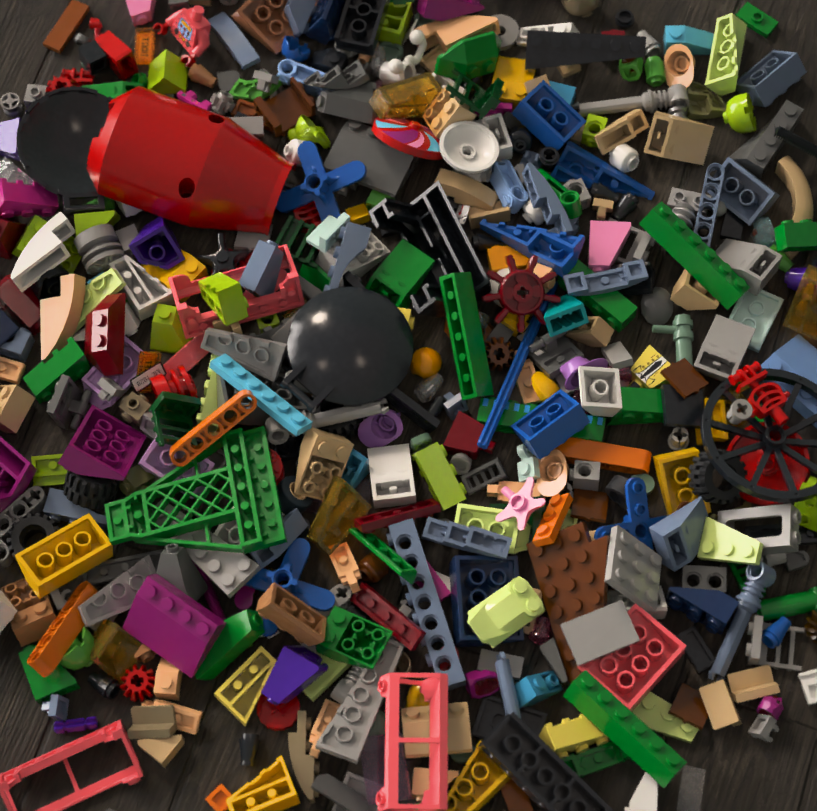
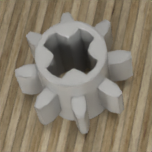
(222, 102)

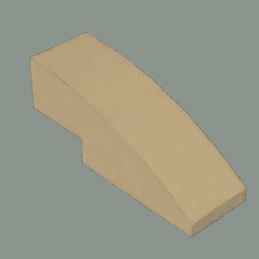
(621, 131)
(466, 190)

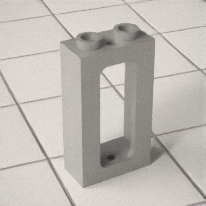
(786, 541)

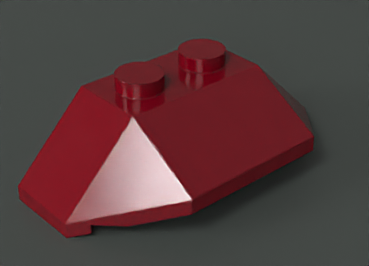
(106, 335)

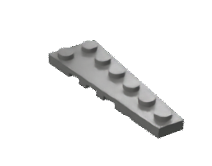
(226, 569)
(355, 717)

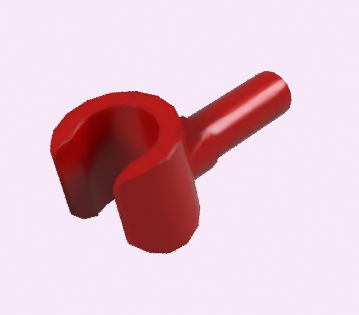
(96, 25)

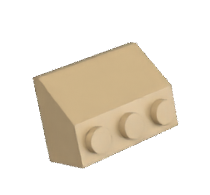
(416, 725)

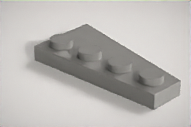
(252, 353)
(117, 595)

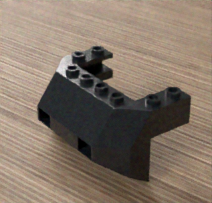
(436, 231)

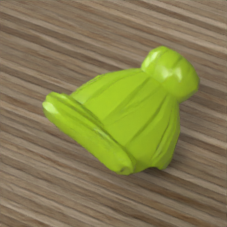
(307, 131)

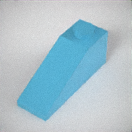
(696, 40)

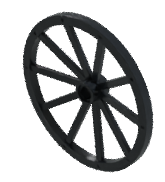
(766, 443)

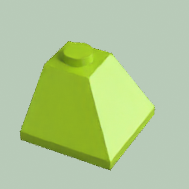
(87, 220)
(167, 330)

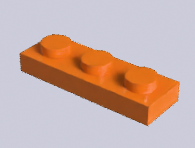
(552, 520)

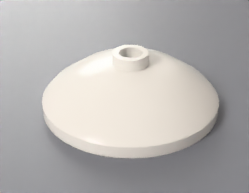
(469, 139)

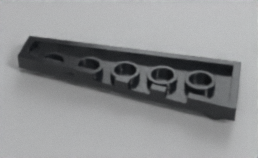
(567, 48)

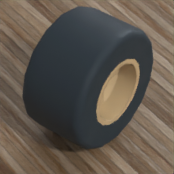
(289, 499)

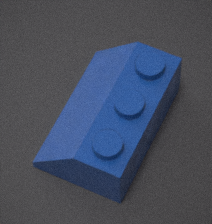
(548, 116)
(550, 424)

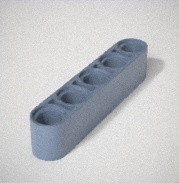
(709, 203)

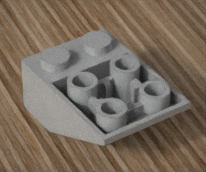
(751, 262)
(723, 348)

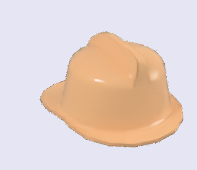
(679, 65)
(553, 473)

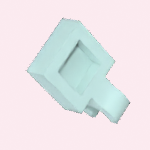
(528, 465)

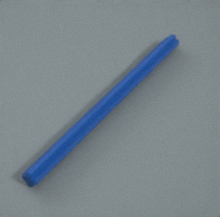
(512, 376)

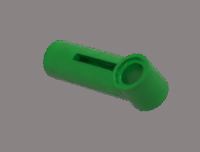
(569, 198)
(789, 605)

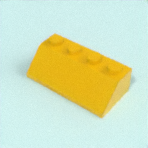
(64, 555)

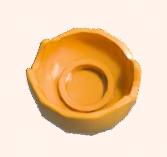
(425, 362)

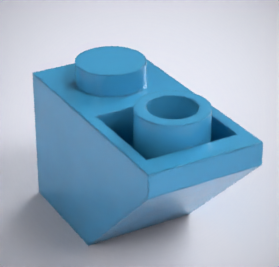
(537, 688)

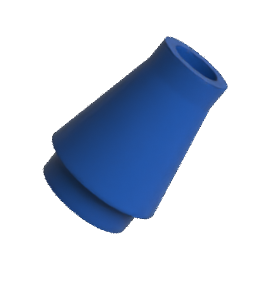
(774, 634)

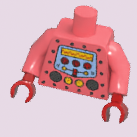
(190, 30)

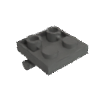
(556, 353)
(67, 403)

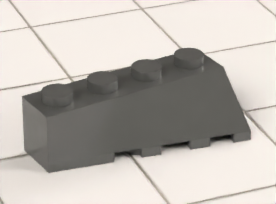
(763, 147)

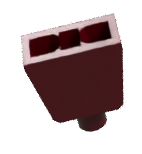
(465, 436)

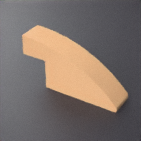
(456, 29)
(61, 314)

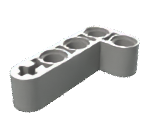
(9, 516)

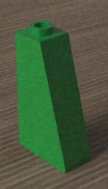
(235, 638)

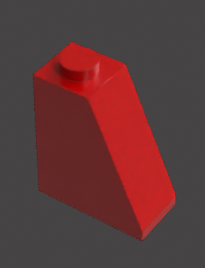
(119, 55)

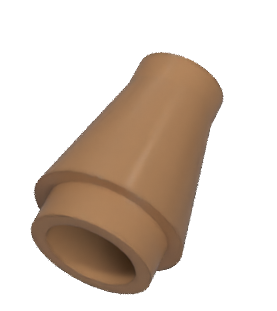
(202, 76)

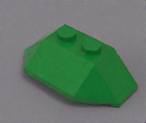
(470, 56)

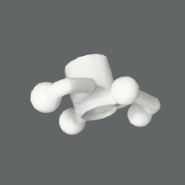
(399, 70)

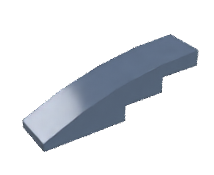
(234, 40)
(544, 196)
(467, 538)

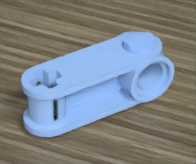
(300, 73)
(508, 186)

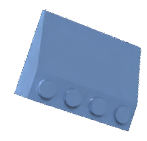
(799, 358)

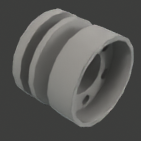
(98, 248)

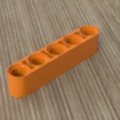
(208, 438)
(610, 456)
(61, 632)

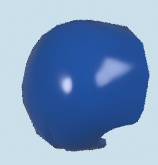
(293, 50)

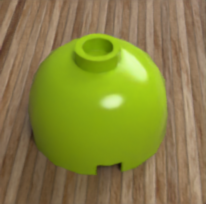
(740, 114)

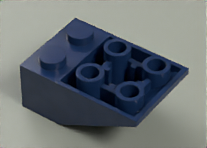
(704, 606)

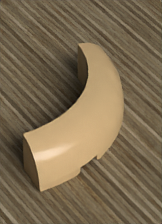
(799, 189)

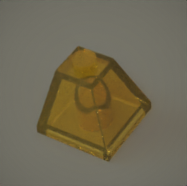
(114, 649)

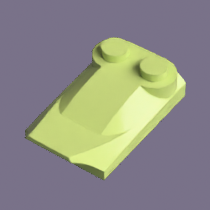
(485, 518)
(505, 612)

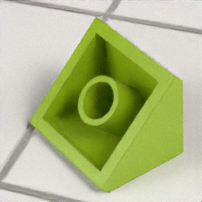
(167, 74)

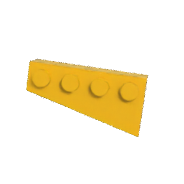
(476, 783)

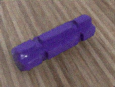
(75, 725)

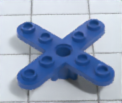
(329, 183)
(637, 520)
(290, 571)

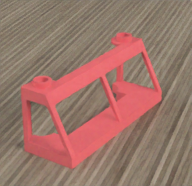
(195, 324)
(436, 692)
(107, 733)

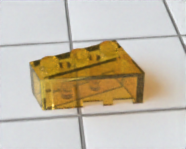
(405, 97)
(803, 309)
(336, 515)

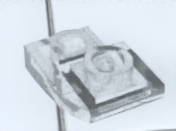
(12, 172)
(691, 789)

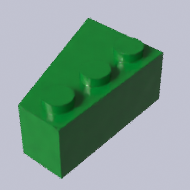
(44, 376)
(638, 407)

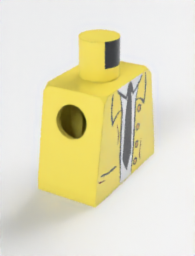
(647, 370)

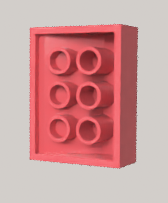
(639, 667)

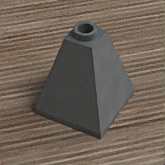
(181, 572)

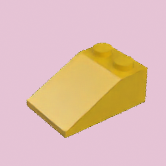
(513, 75)
(190, 267)
(673, 479)

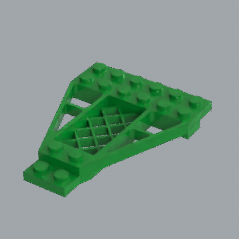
(253, 497)

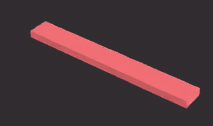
(191, 353)

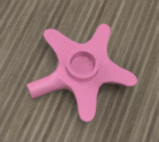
(520, 504)

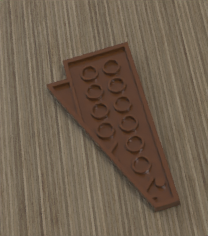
(571, 581)

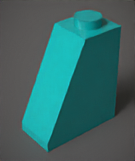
(565, 315)

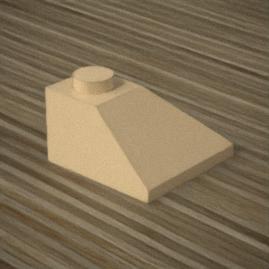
(691, 294)

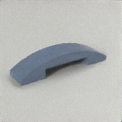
(606, 281)

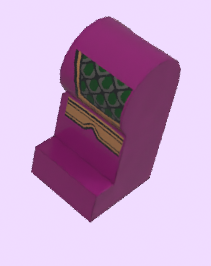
(245, 598)

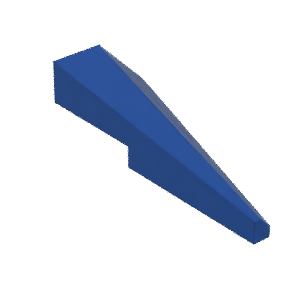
(579, 163)
(552, 249)

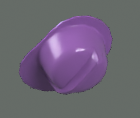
(570, 369)
(380, 429)

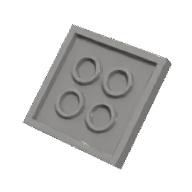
(633, 569)

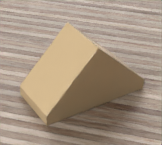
(162, 749)

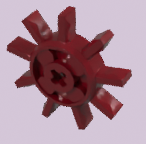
(527, 282)

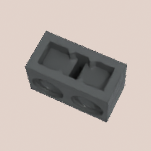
(703, 576)

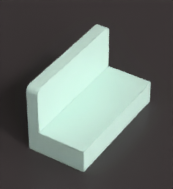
(327, 232)

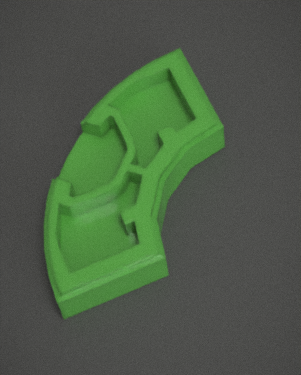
(248, 89)

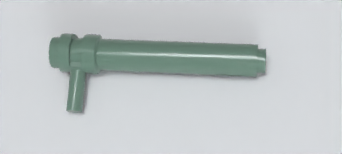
(682, 335)

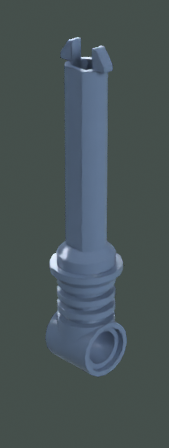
(759, 577)
(507, 685)

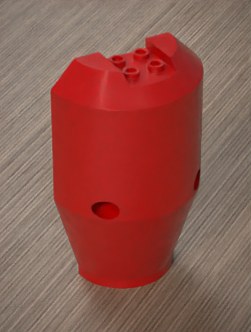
(186, 164)

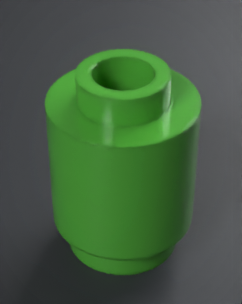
(655, 71)

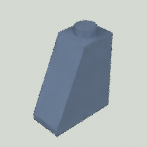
(262, 269)

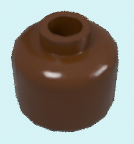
(372, 568)

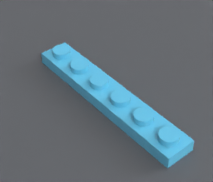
(266, 398)

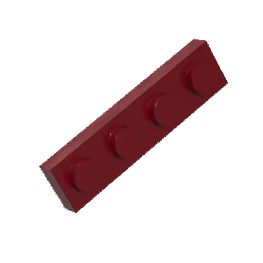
(424, 508)
(388, 616)

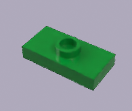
(757, 20)

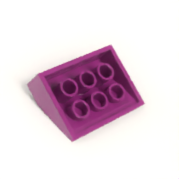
(102, 447)
(172, 624)

